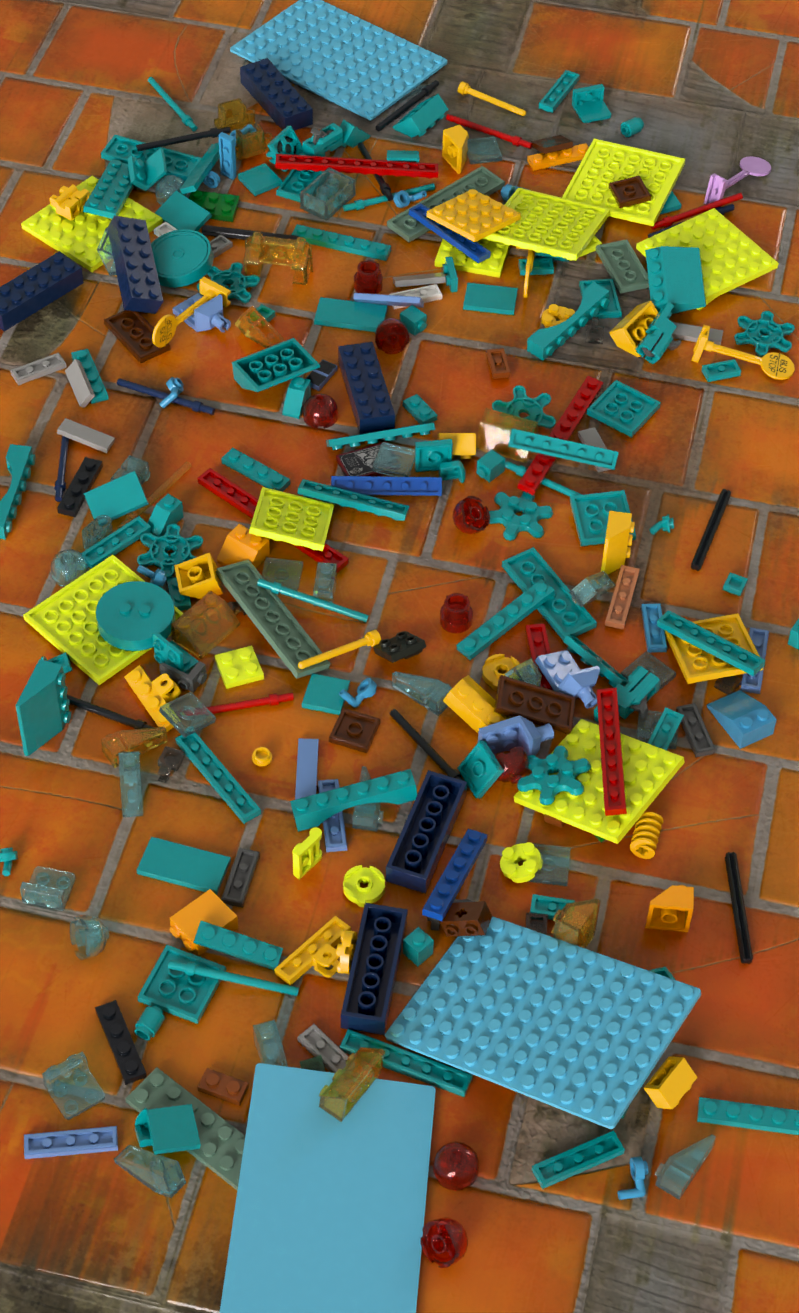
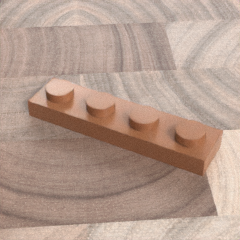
(622, 597)

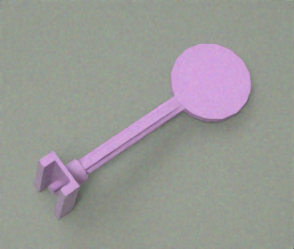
(749, 165)

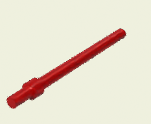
(515, 140)
(667, 221)
(272, 699)

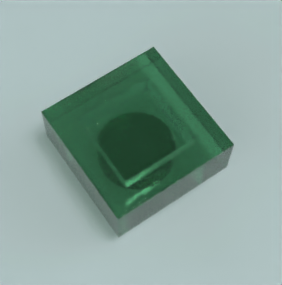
(314, 1063)

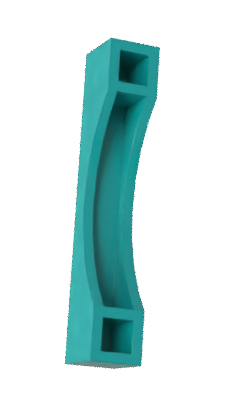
(547, 340)
(19, 463)
(317, 808)

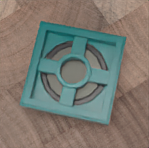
(284, 143)

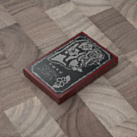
(359, 461)

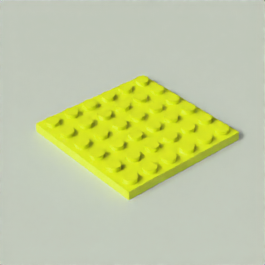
(613, 162)
(551, 224)
(82, 235)
(725, 251)
(71, 623)
(645, 771)

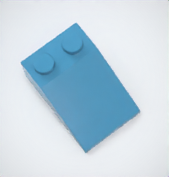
(743, 718)

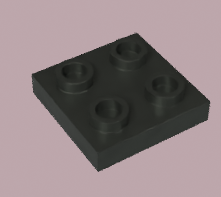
(401, 646)

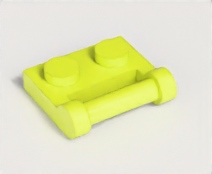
(307, 853)

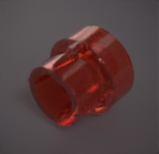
(368, 278)
(456, 613)

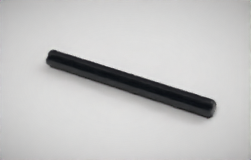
(239, 233)
(710, 530)
(738, 908)

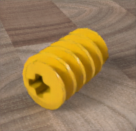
(646, 835)

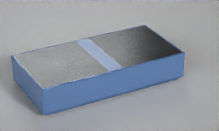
(321, 375)

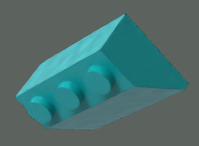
(422, 117)

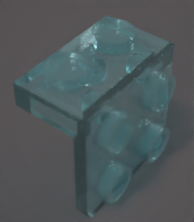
(48, 888)
(73, 1086)

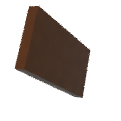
(135, 334)
(535, 704)

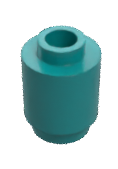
(632, 126)
(149, 1022)

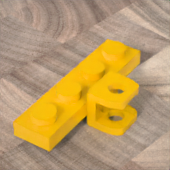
(153, 693)
(315, 952)

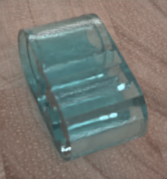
(96, 531)

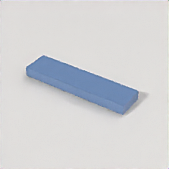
(390, 300)
(753, 683)
(306, 767)
(334, 826)
(70, 1142)

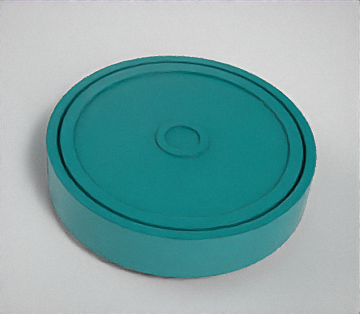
(182, 257)
(132, 613)

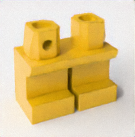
(70, 201)

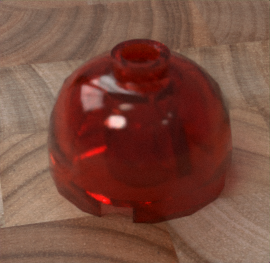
(391, 336)
(320, 411)
(470, 515)
(514, 764)
(456, 1166)
(444, 1241)

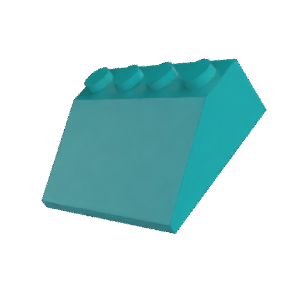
(675, 278)
(273, 366)
(43, 706)

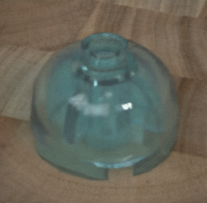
(167, 186)
(68, 566)
(88, 935)

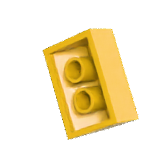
(632, 328)
(617, 540)
(473, 704)

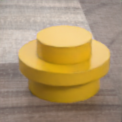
(262, 756)

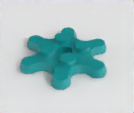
(238, 281)
(764, 325)
(531, 406)
(514, 523)
(170, 541)
(553, 784)

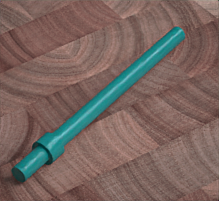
(186, 119)
(360, 204)
(520, 471)
(278, 588)
(191, 968)

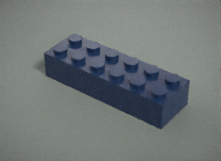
(276, 95)
(135, 265)
(37, 288)
(366, 387)
(426, 832)
(374, 969)

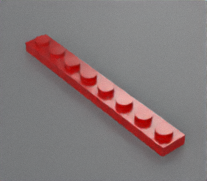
(611, 752)

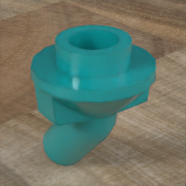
(666, 523)
(7, 856)

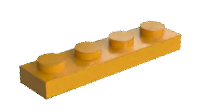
(573, 154)

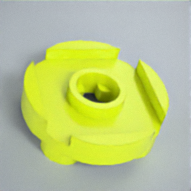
(516, 853)
(361, 895)

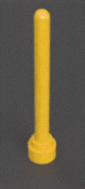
(464, 88)
(371, 639)

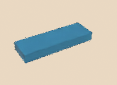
(227, 155)
(654, 636)

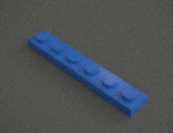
(468, 247)
(389, 485)
(454, 875)

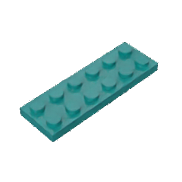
(177, 163)
(110, 191)
(559, 610)

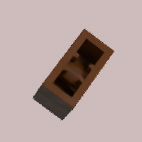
(466, 919)

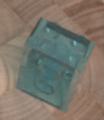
(327, 193)

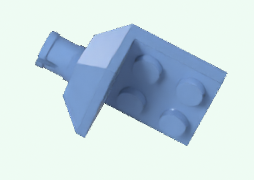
(205, 316)
(568, 678)
(514, 733)

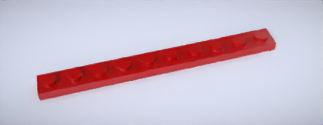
(353, 165)
(563, 430)
(247, 504)

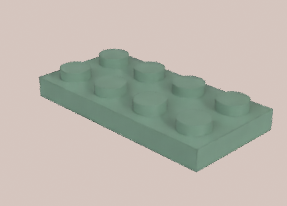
(623, 266)

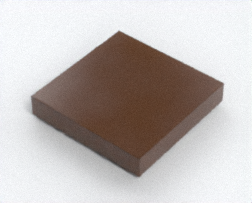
(552, 144)
(629, 191)
(354, 730)

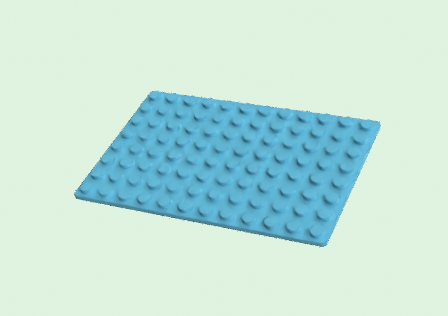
(340, 56)
(545, 1019)
(329, 1205)

